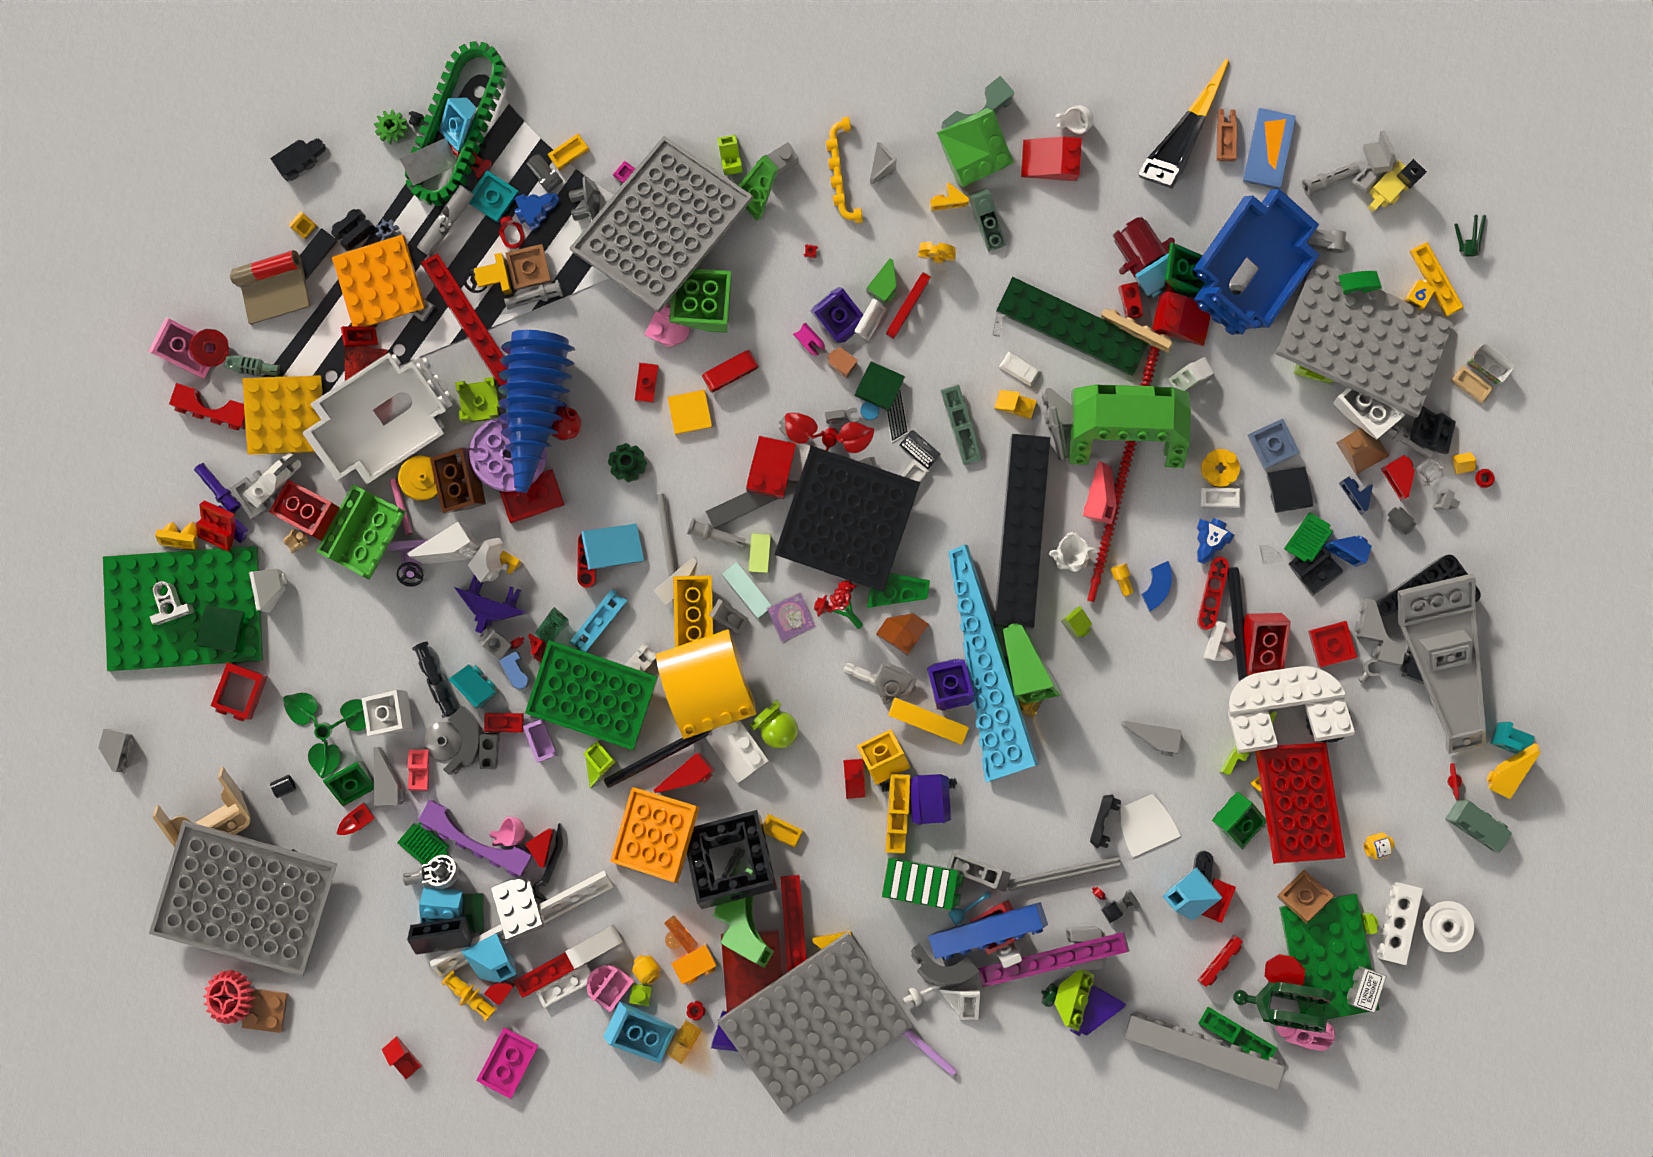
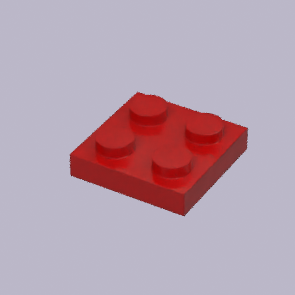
(1332, 644)

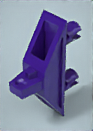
(489, 610)

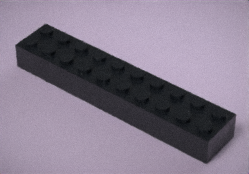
(1022, 530)

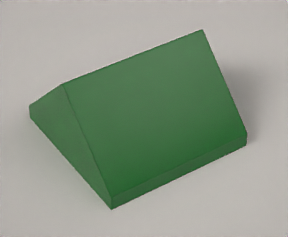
(350, 783)

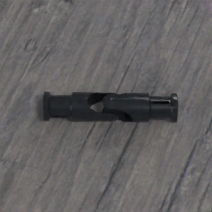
(429, 667)

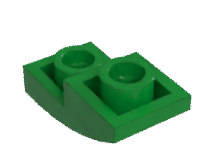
(1361, 280)

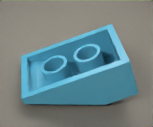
(639, 1032)

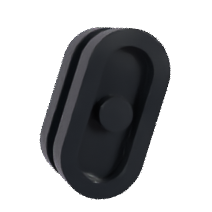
(352, 229)

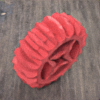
(233, 985)

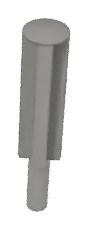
(1059, 436)

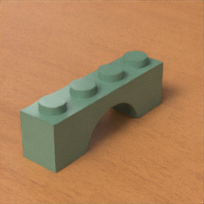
(997, 95)

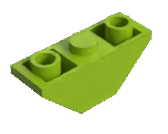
(1073, 998)

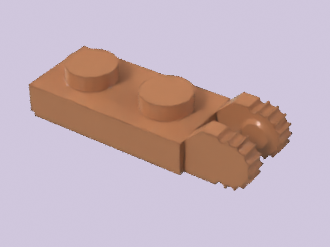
(1226, 137)

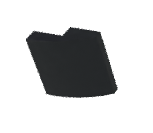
(1433, 431)
(1290, 489)
(1318, 573)

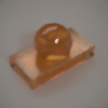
(678, 935)

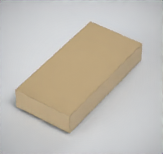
(1472, 384)

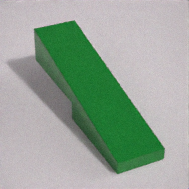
(1236, 1034)

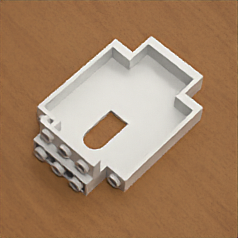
(352, 433)

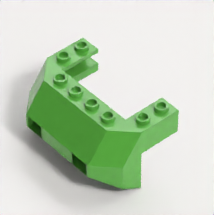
(1130, 415)

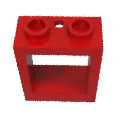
(253, 699)

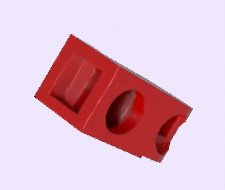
(1131, 300)

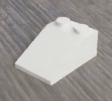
(1367, 412)

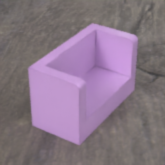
(540, 741)

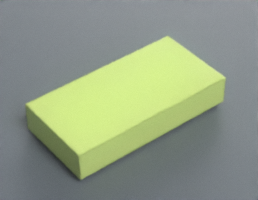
(759, 553)

